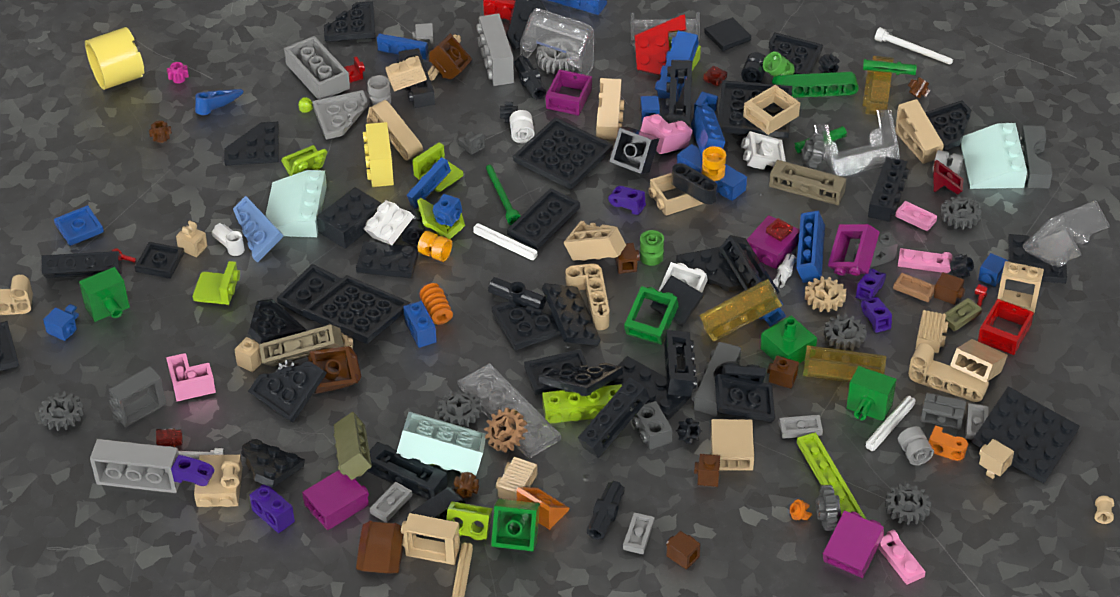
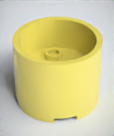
(114, 58)

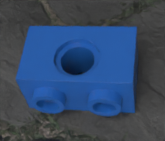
(420, 324)

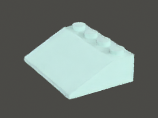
(994, 157)
(297, 202)
(441, 443)

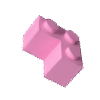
(672, 135)
(189, 381)

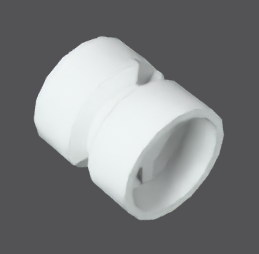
(521, 126)

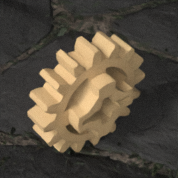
(825, 294)

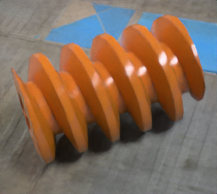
(436, 303)

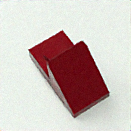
(944, 176)

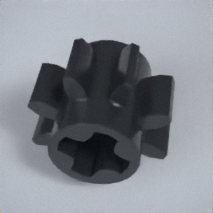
(828, 63)
(507, 110)
(962, 265)
(688, 430)

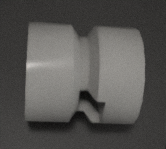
(379, 89)
(955, 159)
(915, 445)

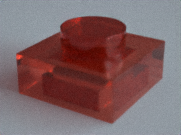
(715, 75)
(779, 229)

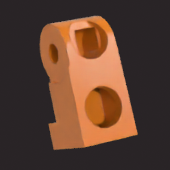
(947, 445)

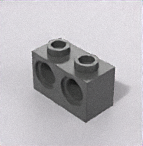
(652, 426)

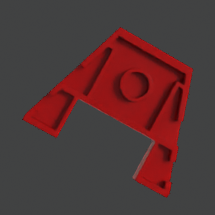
(654, 44)

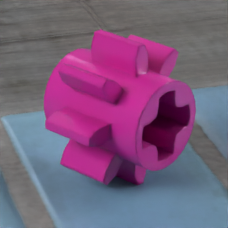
(177, 72)

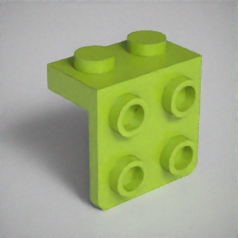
(304, 160)
(425, 161)
(429, 221)
(217, 286)

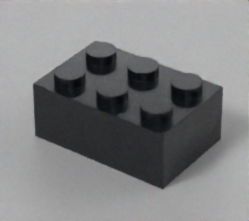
(347, 217)

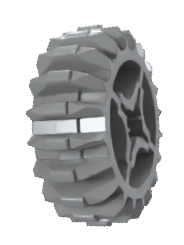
(552, 60)

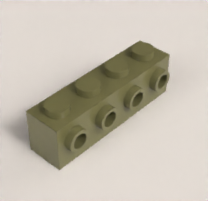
(352, 446)

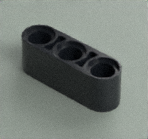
(694, 183)
(438, 505)

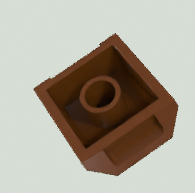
(449, 57)
(340, 365)
(380, 547)

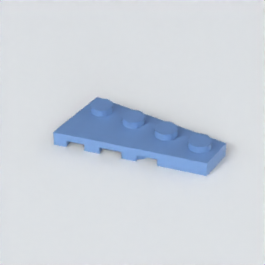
(256, 228)

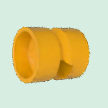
(713, 163)
(435, 246)

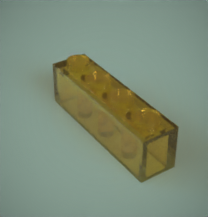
(878, 88)
(740, 310)
(839, 364)

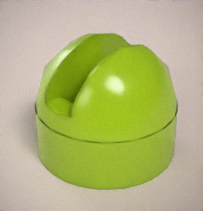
(305, 105)

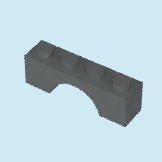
(1033, 142)
(705, 396)

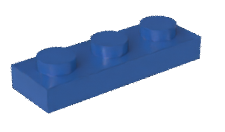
(394, 44)
(429, 182)

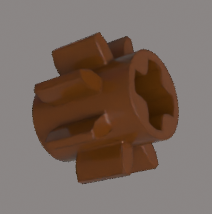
(919, 87)
(160, 131)
(466, 484)

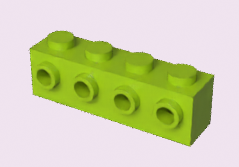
(570, 406)

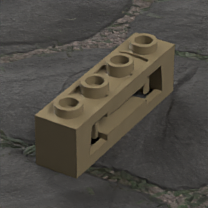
(807, 182)
(300, 344)

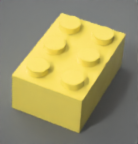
(378, 154)

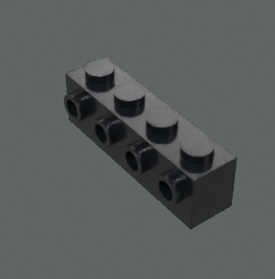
(888, 189)

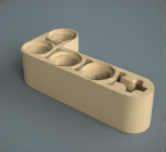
(399, 132)
(590, 278)
(18, 298)
(944, 377)

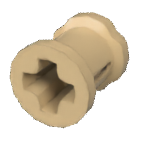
(230, 474)
(1104, 509)

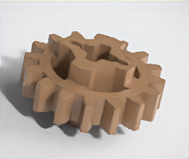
(506, 430)

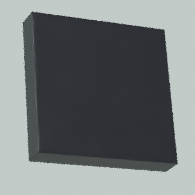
(727, 34)
(159, 260)
(687, 298)

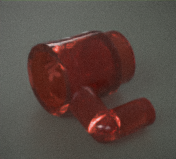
(169, 437)

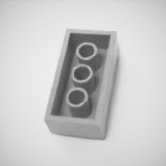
(495, 50)
(317, 68)
(134, 465)

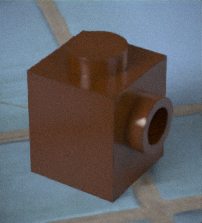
(627, 260)
(949, 288)
(783, 372)
(708, 470)
(683, 549)

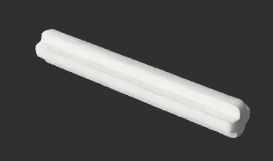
(505, 241)
(890, 423)

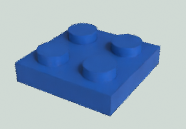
(78, 225)

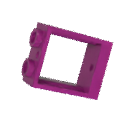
(567, 103)
(865, 252)

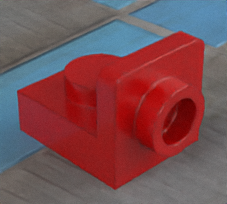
(355, 71)

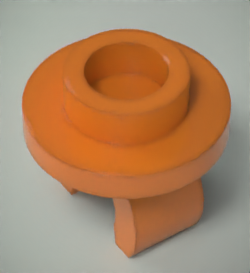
(798, 510)

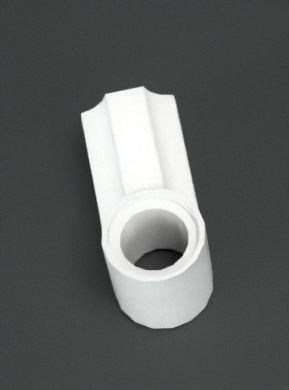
(231, 239)

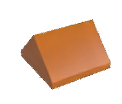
(550, 509)

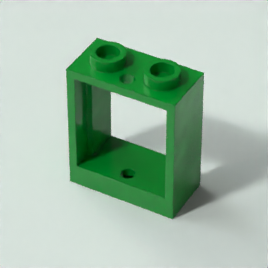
(645, 331)

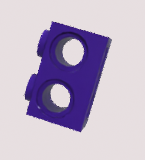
(272, 508)

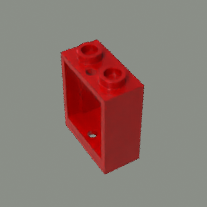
(1000, 339)

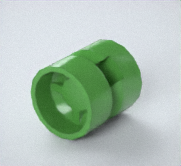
(777, 65)
(651, 247)

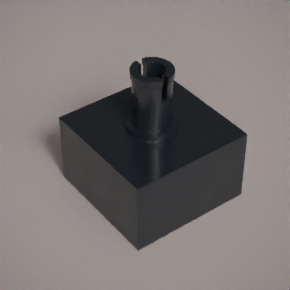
(634, 150)

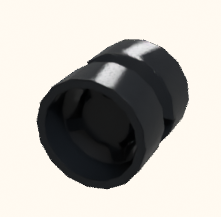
(753, 68)
(414, 229)

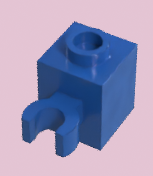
(61, 323)

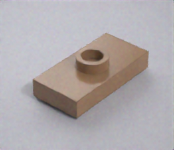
(914, 287)

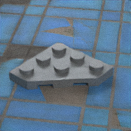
(339, 112)

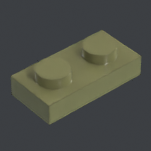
(962, 314)

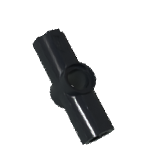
(530, 77)
(516, 293)
(605, 510)

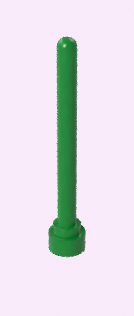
(511, 214)

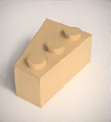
(609, 109)
(917, 131)
(594, 242)

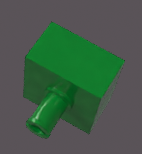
(104, 294)
(787, 340)
(870, 394)
(515, 524)

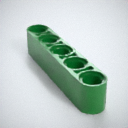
(819, 84)

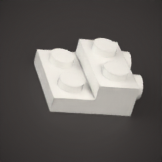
(762, 150)
(388, 222)
(694, 277)

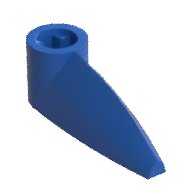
(214, 99)

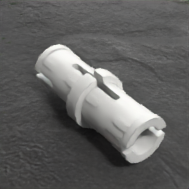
(784, 270)

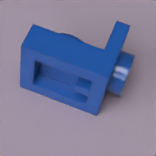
(707, 99)

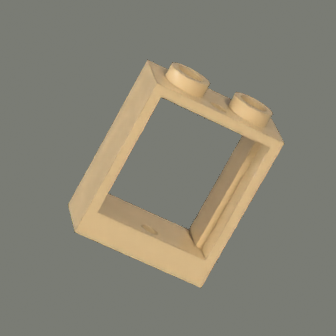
(754, 109)
(673, 205)
(1030, 275)
(428, 549)

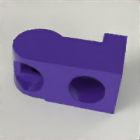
(628, 198)
(870, 284)
(877, 314)
(192, 470)

